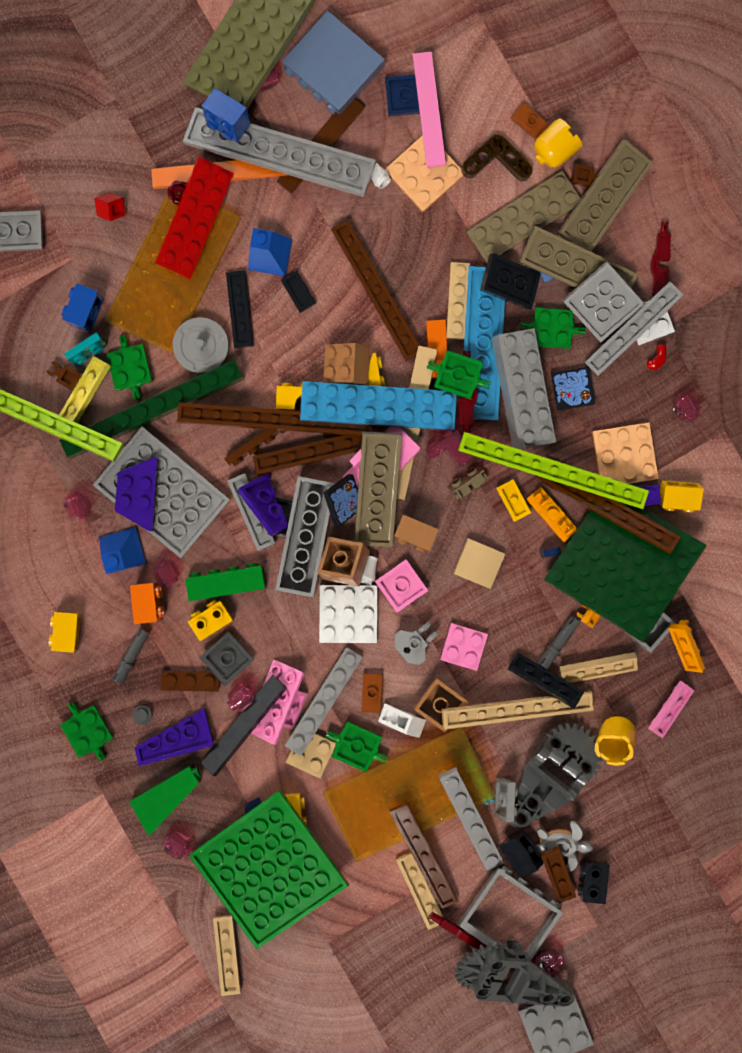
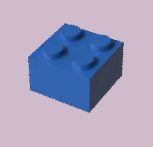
(225, 115)
(82, 308)

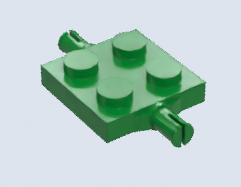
(553, 328)
(129, 367)
(459, 375)
(86, 731)
(356, 746)

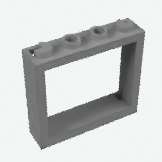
(521, 883)

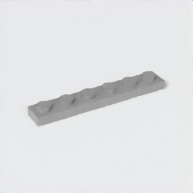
(634, 328)
(323, 701)
(471, 818)

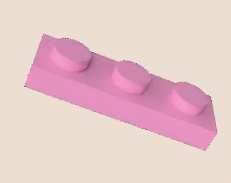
(671, 709)

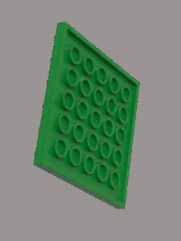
(268, 869)

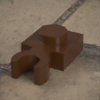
(583, 175)
(67, 376)

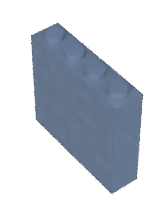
(333, 63)

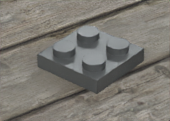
(226, 658)

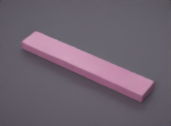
(429, 109)

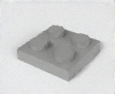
(505, 799)

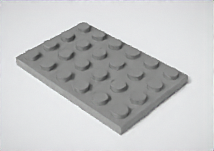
(183, 497)

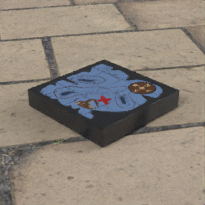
(572, 388)
(342, 499)

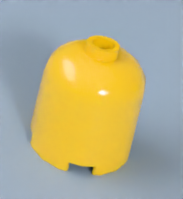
(556, 144)
(616, 740)

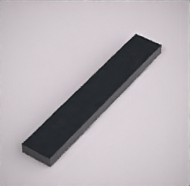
(244, 725)

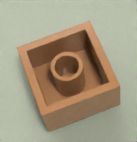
(346, 364)
(416, 534)
(343, 561)
(435, 698)

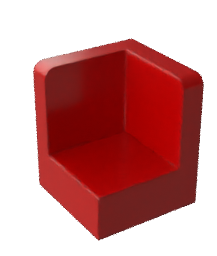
(109, 206)

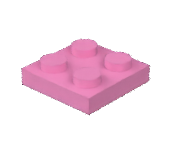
(401, 586)
(463, 646)

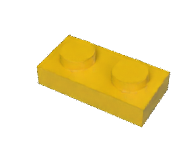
(513, 500)

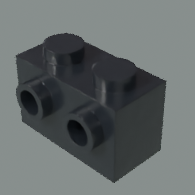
(522, 853)
(594, 881)

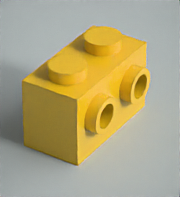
(681, 496)
(210, 620)
(65, 632)

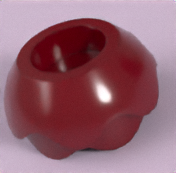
(173, 189)

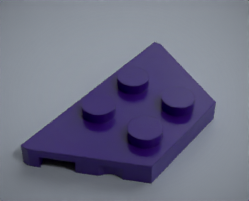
(137, 493)

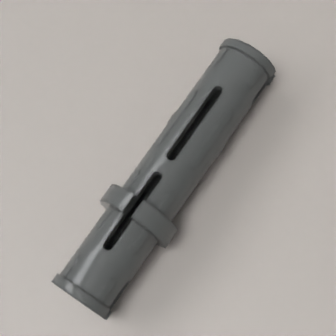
(554, 649)
(128, 660)

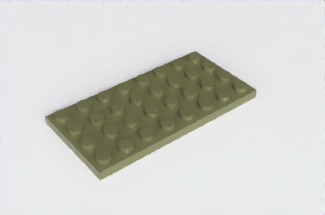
(246, 47)

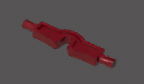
(661, 254)
(466, 407)
(456, 930)

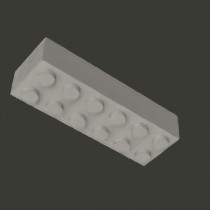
(523, 389)
(304, 538)

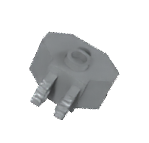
(415, 642)

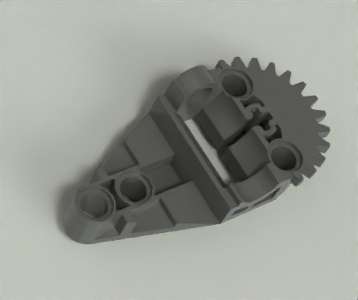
(545, 788)
(528, 984)

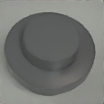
(142, 714)

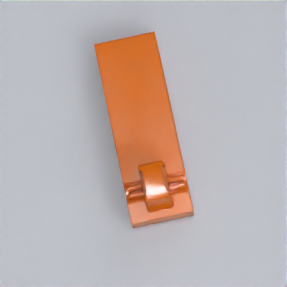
(437, 340)

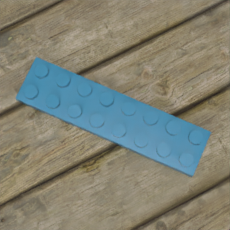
(483, 322)
(378, 406)

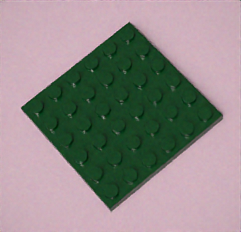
(623, 574)

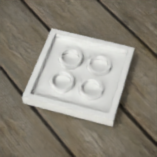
(348, 614)

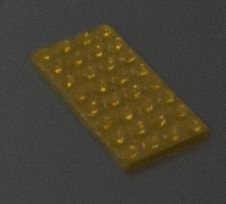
(158, 300)
(365, 801)

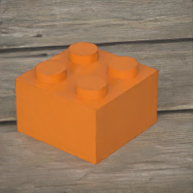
(146, 603)

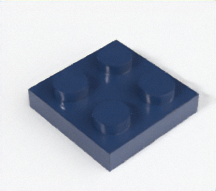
(401, 95)

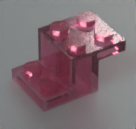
(449, 444)

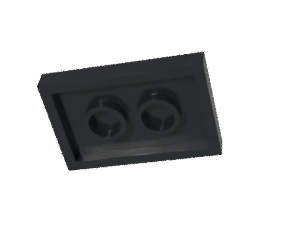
(510, 281)

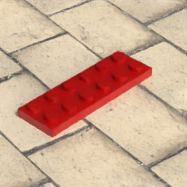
(194, 218)

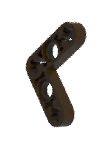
(494, 152)

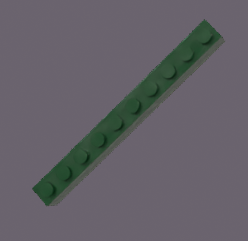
(162, 405)

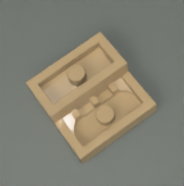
(478, 563)

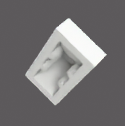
(402, 720)

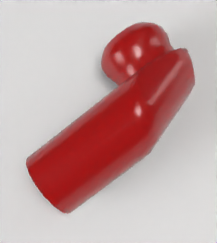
(659, 360)

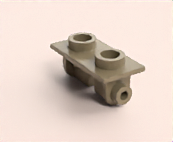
(473, 476)

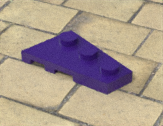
(263, 503)

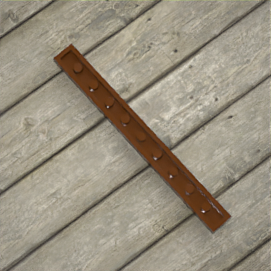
(261, 419)

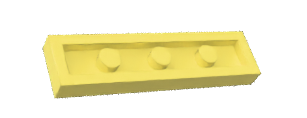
(85, 390)

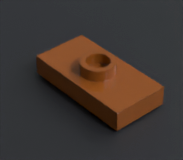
(529, 121)
(371, 692)

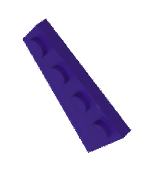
(183, 738)

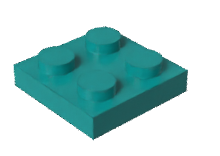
(81, 352)

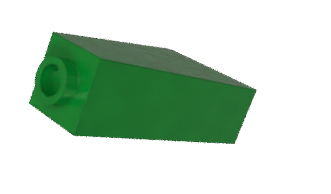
(161, 800)

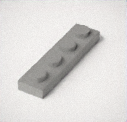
(256, 529)

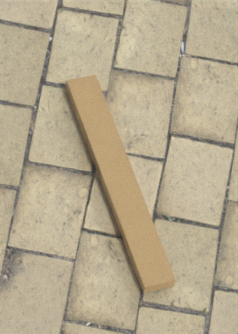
(420, 380)
(512, 711)

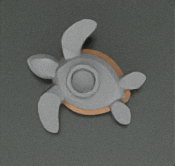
(568, 843)

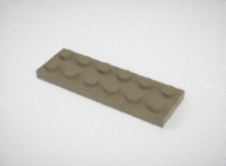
(605, 196)
(516, 221)
(565, 260)
(377, 488)

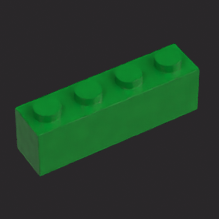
(225, 583)

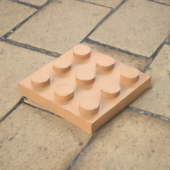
(422, 183)
(626, 453)

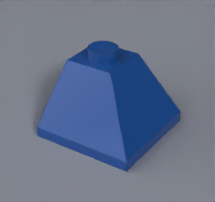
(269, 252)
(121, 551)

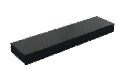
(239, 309)
(546, 680)

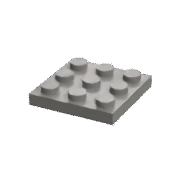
(603, 301)
(555, 1028)

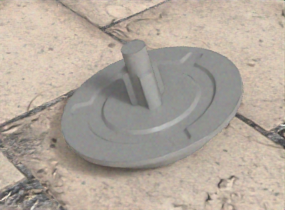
(200, 345)

